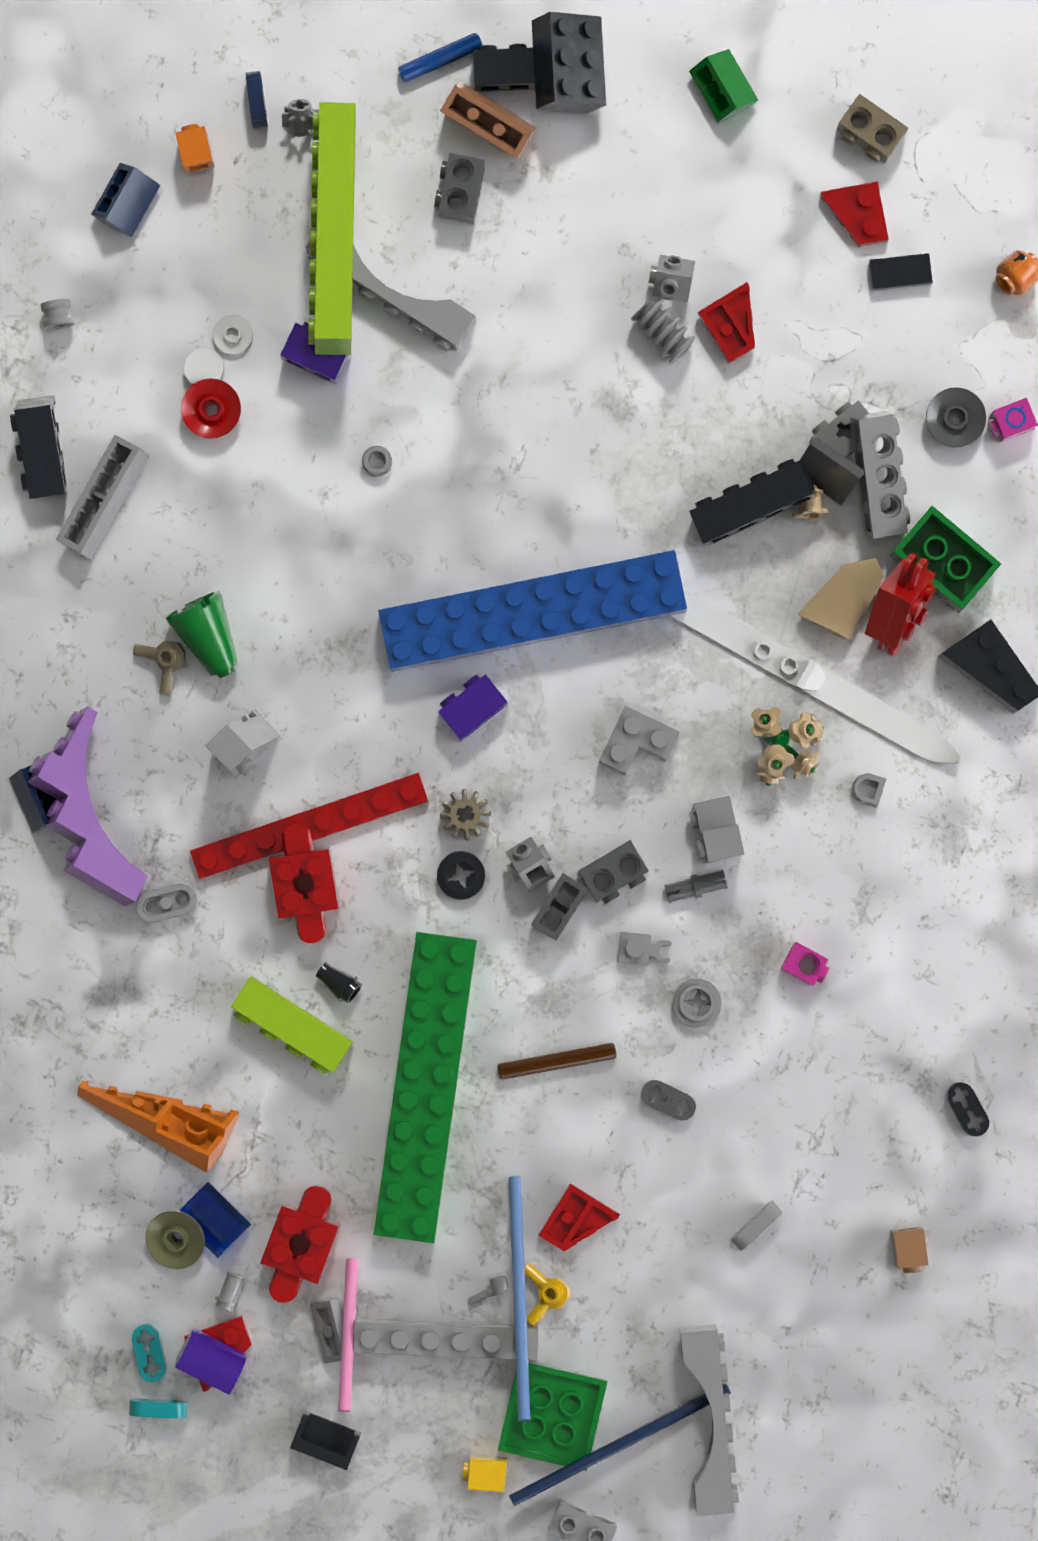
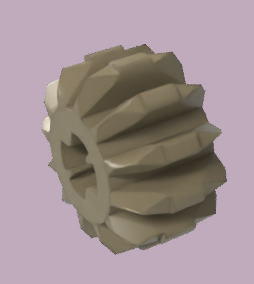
(468, 824)

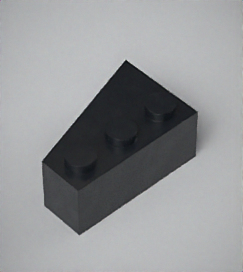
(39, 447)
(993, 666)

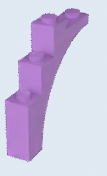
(73, 817)

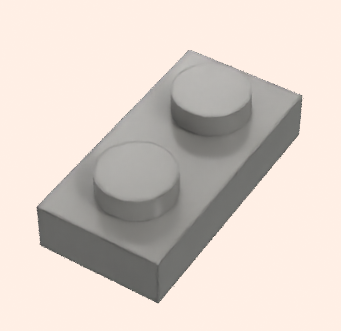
(329, 1326)

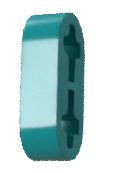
(141, 1353)
(158, 1408)

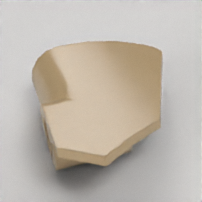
(845, 598)

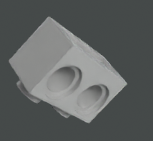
(580, 1525)

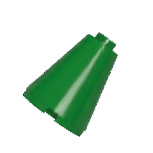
(206, 633)

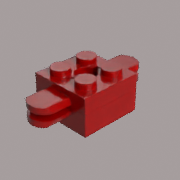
(901, 604)
(304, 883)
(300, 1243)

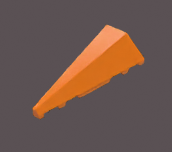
(183, 1129)

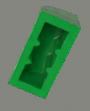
(723, 85)

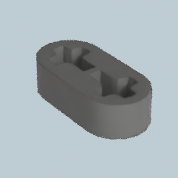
(665, 1107)

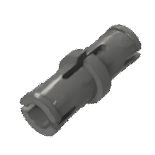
(696, 886)

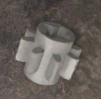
(298, 117)

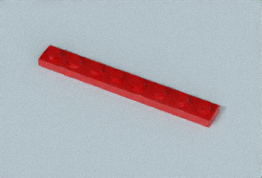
(320, 820)

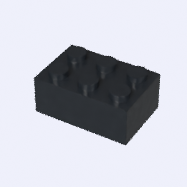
(568, 62)

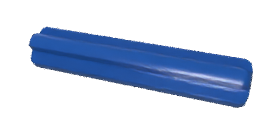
(439, 57)

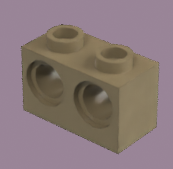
(876, 122)

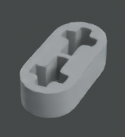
(756, 1225)

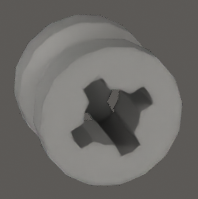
(57, 314)

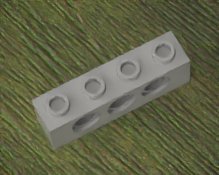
(865, 431)

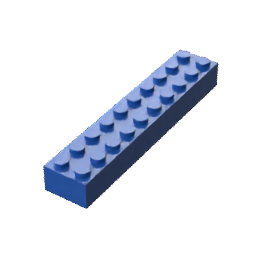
(532, 611)

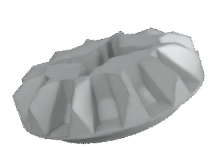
(705, 1014)

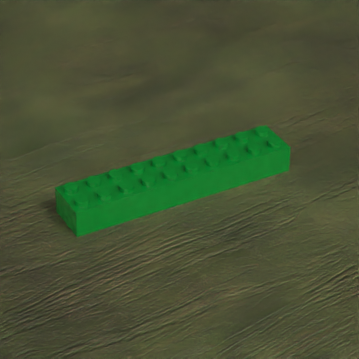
(425, 1087)

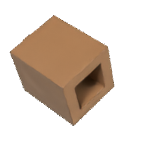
(909, 1249)

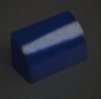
(217, 1218)

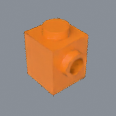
(194, 148)

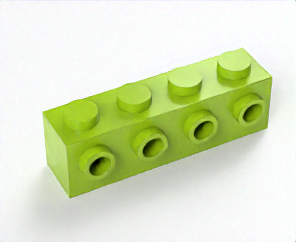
(291, 1024)

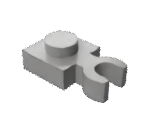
(636, 948)

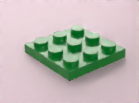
(562, 1416)

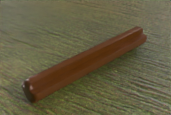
(557, 1061)

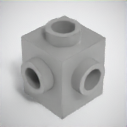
(672, 278)
(530, 864)

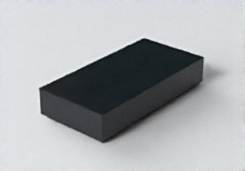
(900, 272)

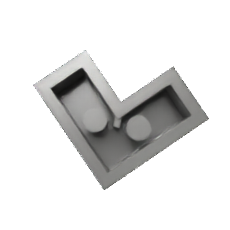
(633, 733)
(717, 830)

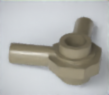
(168, 657)

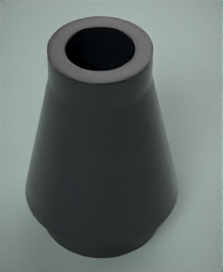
(340, 983)

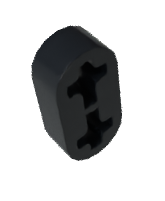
(973, 1105)

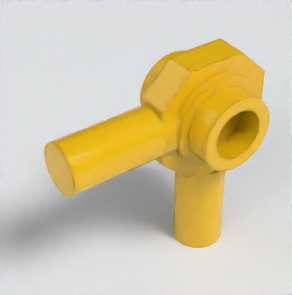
(552, 1293)

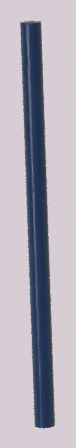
(611, 1448)

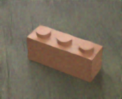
(488, 119)

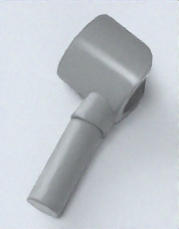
(499, 1286)

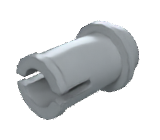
(230, 1291)

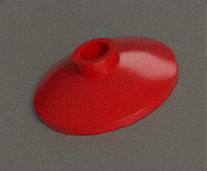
(207, 393)

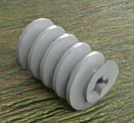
(664, 329)

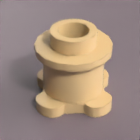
(811, 509)

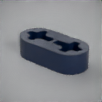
(256, 99)

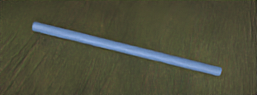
(519, 1298)

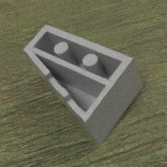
(242, 743)

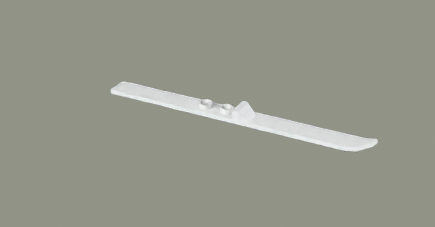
(816, 681)

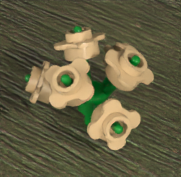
(775, 756)

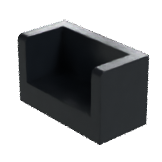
(325, 1440)

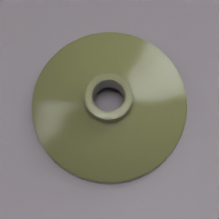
(166, 1247)

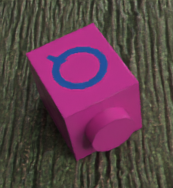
(1012, 420)

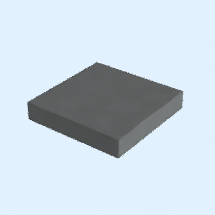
(830, 470)

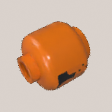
(1017, 272)

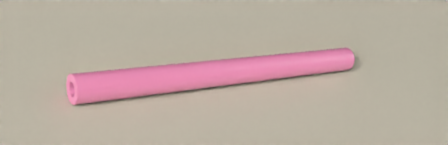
(348, 1335)

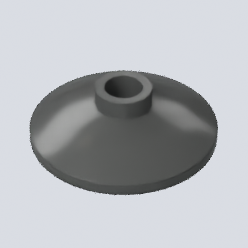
(966, 406)

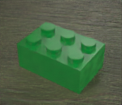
(955, 558)

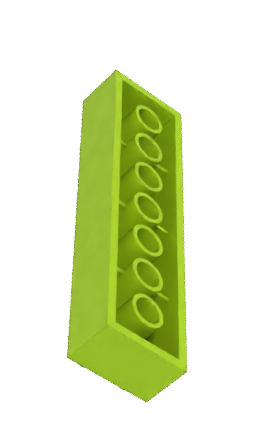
(334, 219)

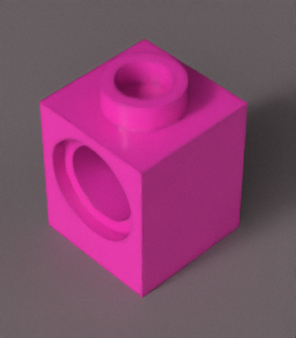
(791, 964)

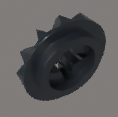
(447, 869)

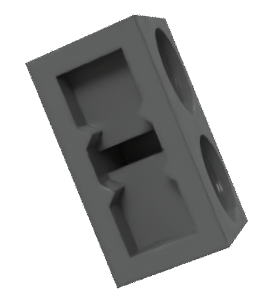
(467, 189)
(609, 865)
(559, 906)

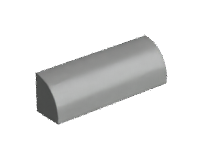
(102, 497)

